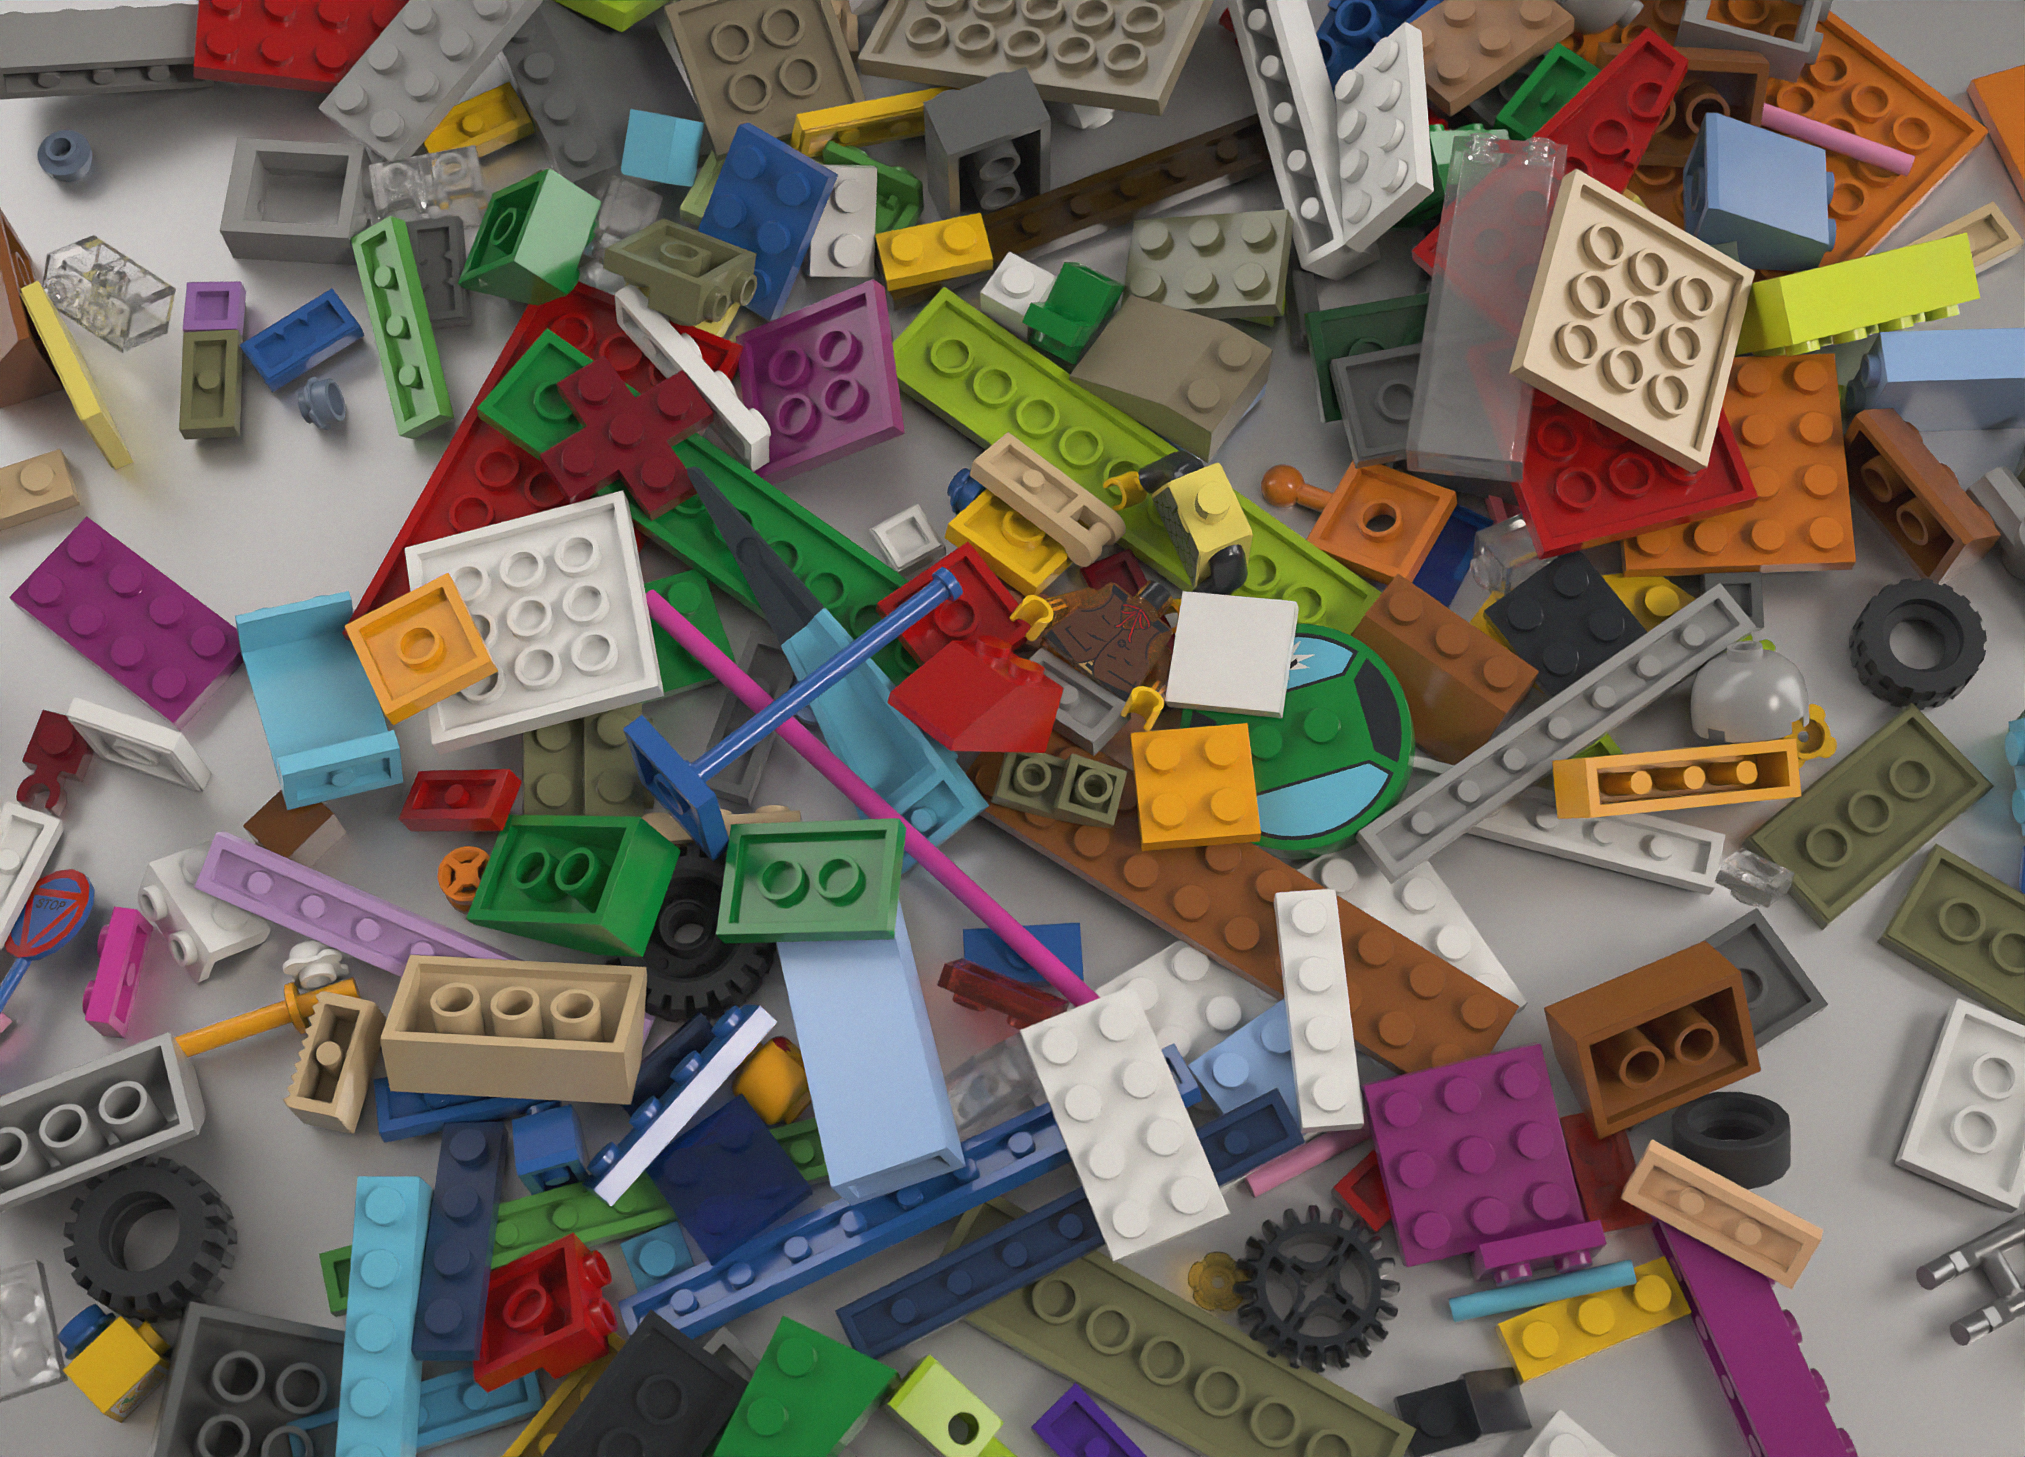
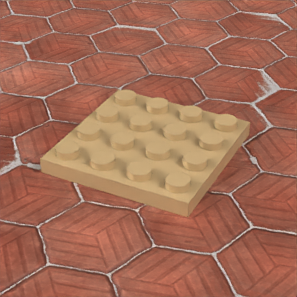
(1633, 322)

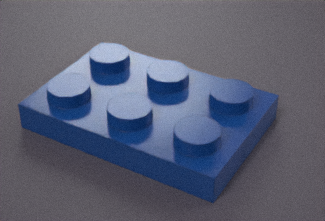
(771, 206)

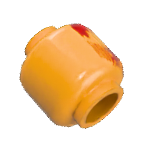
(774, 1081)

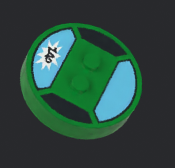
(1336, 751)

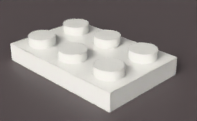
(1972, 1109)

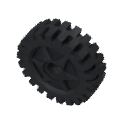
(706, 972)

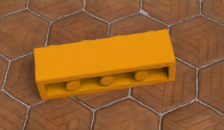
(1676, 779)

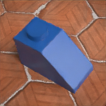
(550, 1147)

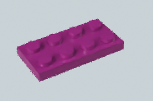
(131, 623)

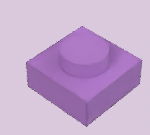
(214, 306)

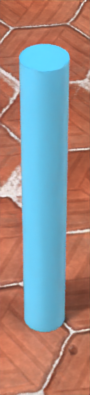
(1542, 1290)

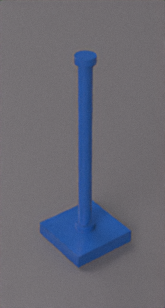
(682, 784)

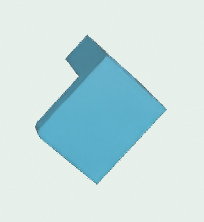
(662, 148)

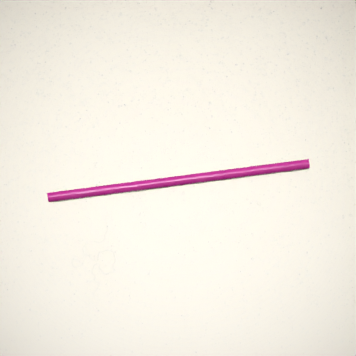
(873, 805)

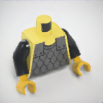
(1199, 517)

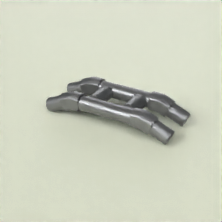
(1987, 1252)

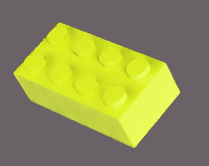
(1858, 298)

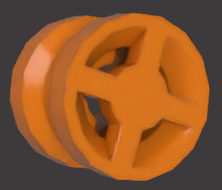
(460, 870)

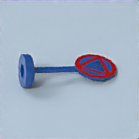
(46, 923)

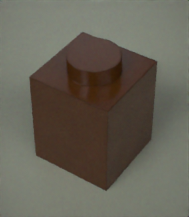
(296, 833)

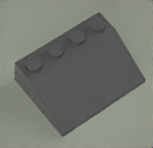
(582, 83)
(242, 1380)

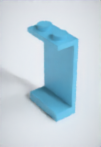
(316, 702)

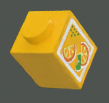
(121, 1367)

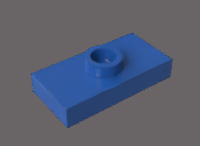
(302, 340)
(990, 951)

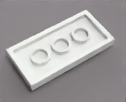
(1383, 137)
(1124, 1123)

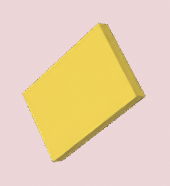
(75, 376)

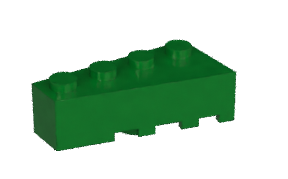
(806, 1397)

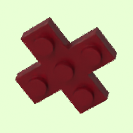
(626, 438)

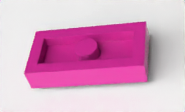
(122, 956)

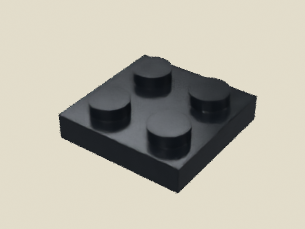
(1563, 622)

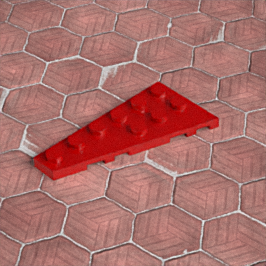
(1608, 119)

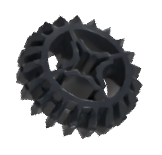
(1344, 1246)

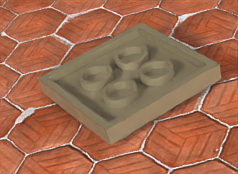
(761, 63)

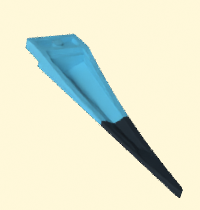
(859, 725)

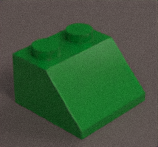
(531, 240)

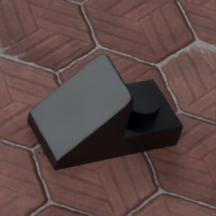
(1463, 1412)

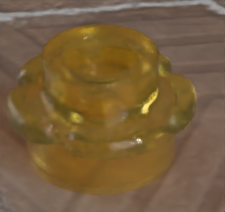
(1201, 1276)

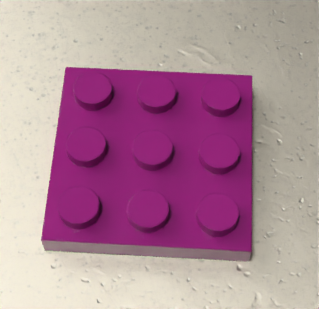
(823, 381)
(1471, 1153)

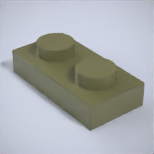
(211, 384)

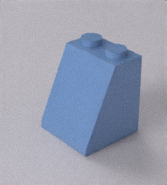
(1759, 192)

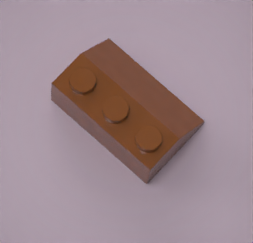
(1715, 82)
(24, 361)
(1914, 497)
(1451, 673)
(1654, 1038)

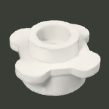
(314, 965)

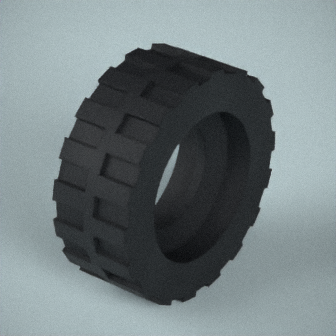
(1925, 602)

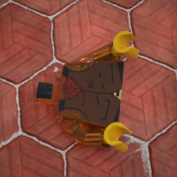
(1109, 640)

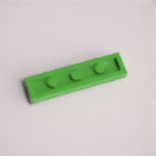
(402, 328)

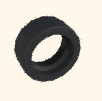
(1758, 1123)

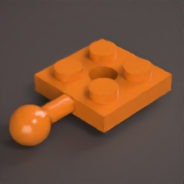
(1365, 493)

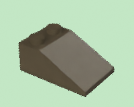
(1175, 373)

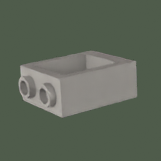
(1784, 56)
(295, 242)

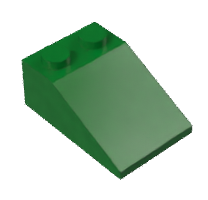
(576, 882)

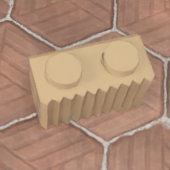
(336, 1062)

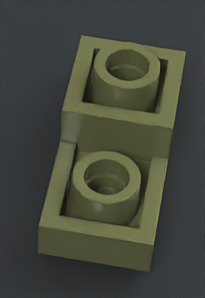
(1060, 789)

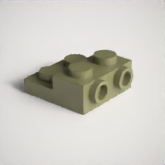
(686, 270)
(583, 768)

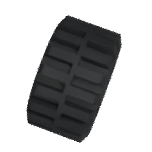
(111, 1213)

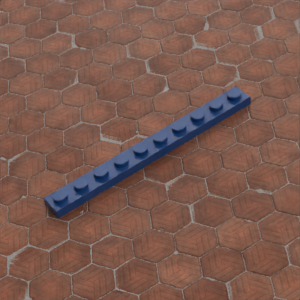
(846, 1234)

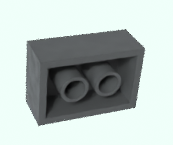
(987, 145)

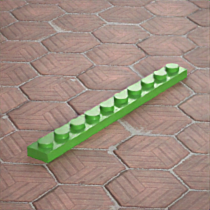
(552, 1214)

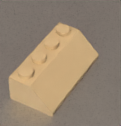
(516, 1029)

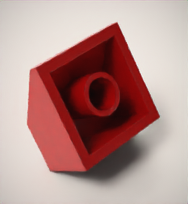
(981, 698)

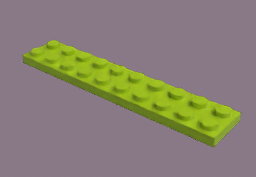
(997, 384)

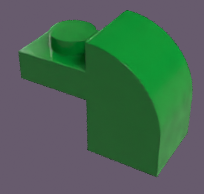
(1073, 312)

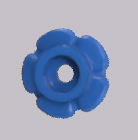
(963, 490)
(84, 1330)

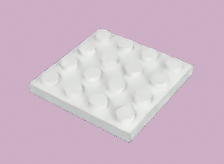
(558, 613)

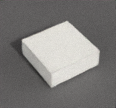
(908, 541)

